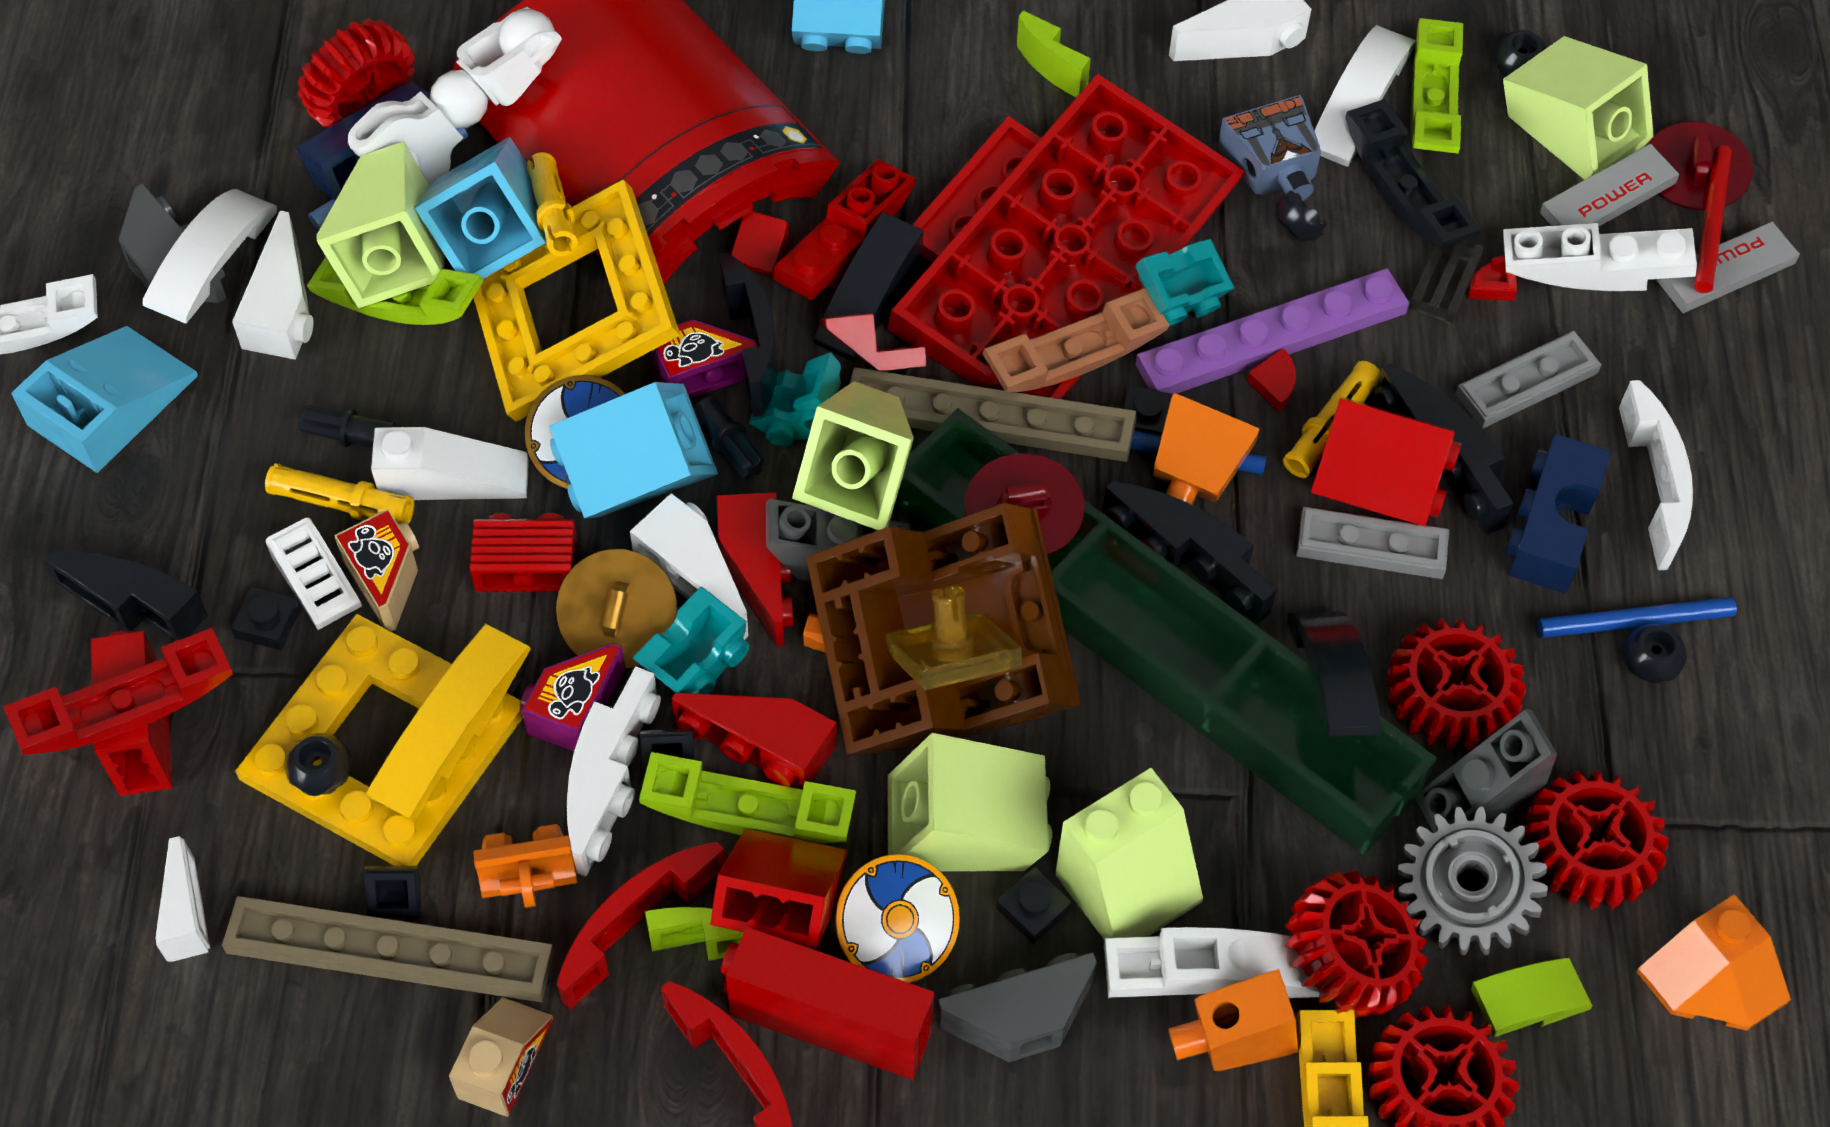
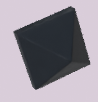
(667, 742)
(392, 891)

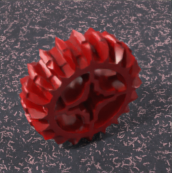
(354, 70)
(1448, 657)
(1583, 811)
(1347, 957)
(1412, 1046)

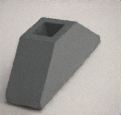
(150, 235)
(803, 530)
(1494, 774)
(1020, 1010)

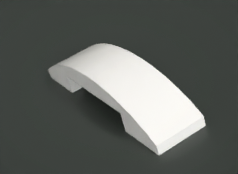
(1362, 83)
(202, 251)
(44, 319)
(1651, 426)

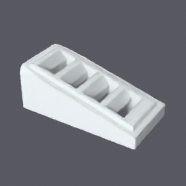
(299, 545)
(181, 913)

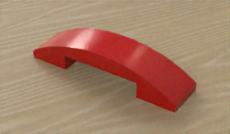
(122, 702)
(683, 872)
(704, 1020)

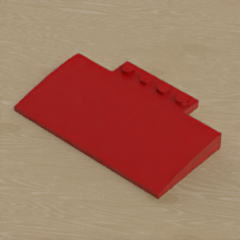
(1055, 227)

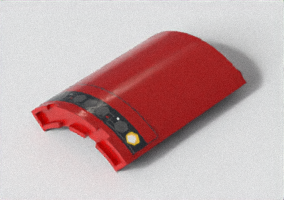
(669, 110)

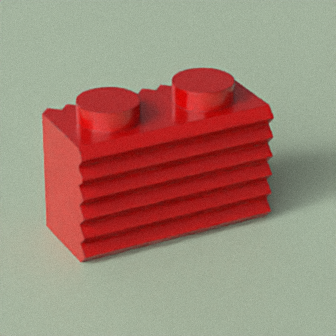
(522, 553)

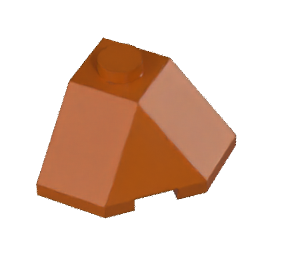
(1719, 969)

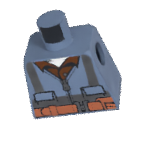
(1273, 147)

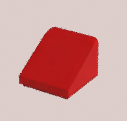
(761, 242)

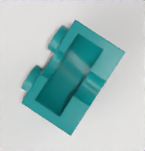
(1185, 281)
(796, 400)
(696, 645)

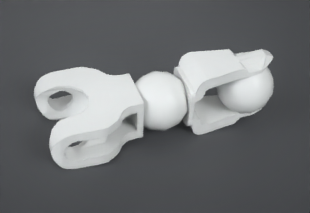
(494, 67)

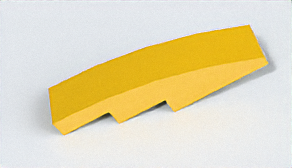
(447, 721)
(1330, 1069)

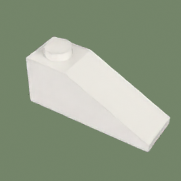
(1241, 30)
(275, 305)
(446, 466)
(685, 549)

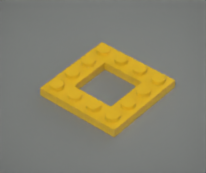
(640, 325)
(356, 660)

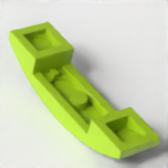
(1436, 86)
(429, 305)
(733, 803)

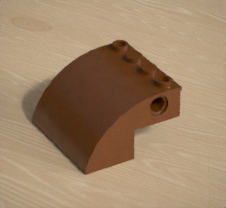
(887, 586)

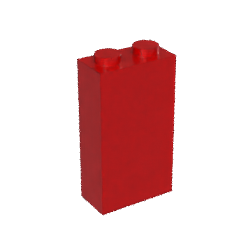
(828, 1002)

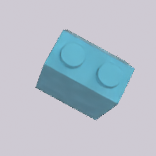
(839, 24)
(483, 211)
(631, 449)

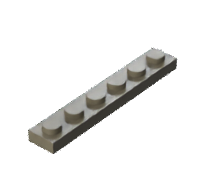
(1011, 415)
(389, 949)

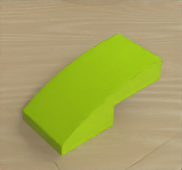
(1057, 63)
(688, 926)
(1531, 995)

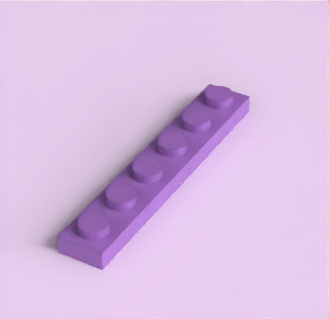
(1259, 336)

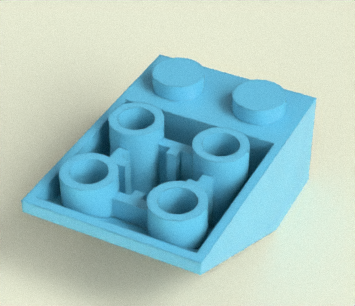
(101, 394)

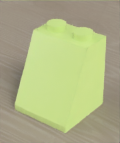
(1582, 104)
(376, 232)
(856, 455)
(969, 806)
(1130, 860)

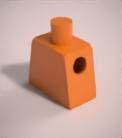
(1201, 450)
(1240, 1024)

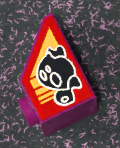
(701, 358)
(566, 692)

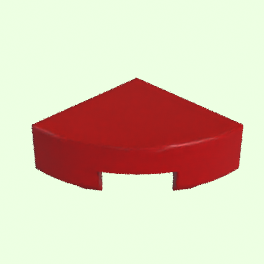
(1493, 282)
(1274, 379)

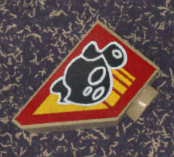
(381, 563)
(499, 1055)

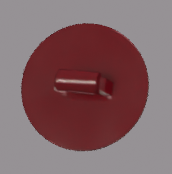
(1690, 152)
(1031, 483)

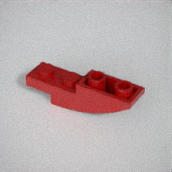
(831, 246)

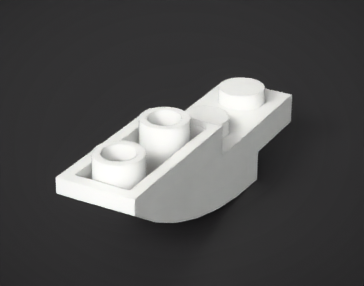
(1594, 261)
(599, 768)
(1198, 962)

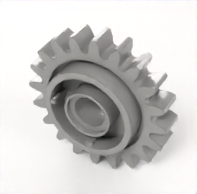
(1472, 913)

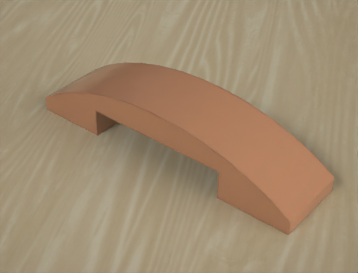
(1078, 347)

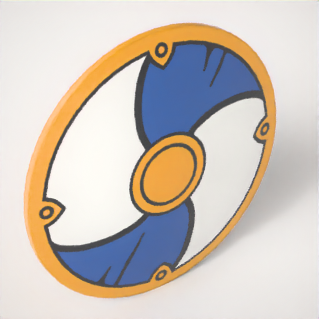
(897, 917)

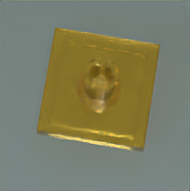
(954, 645)

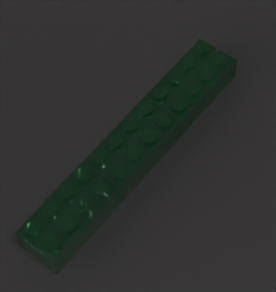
(1192, 653)

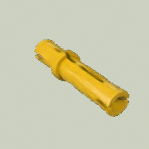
(552, 213)
(1306, 452)
(357, 499)

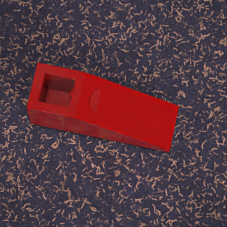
(751, 563)
(770, 733)

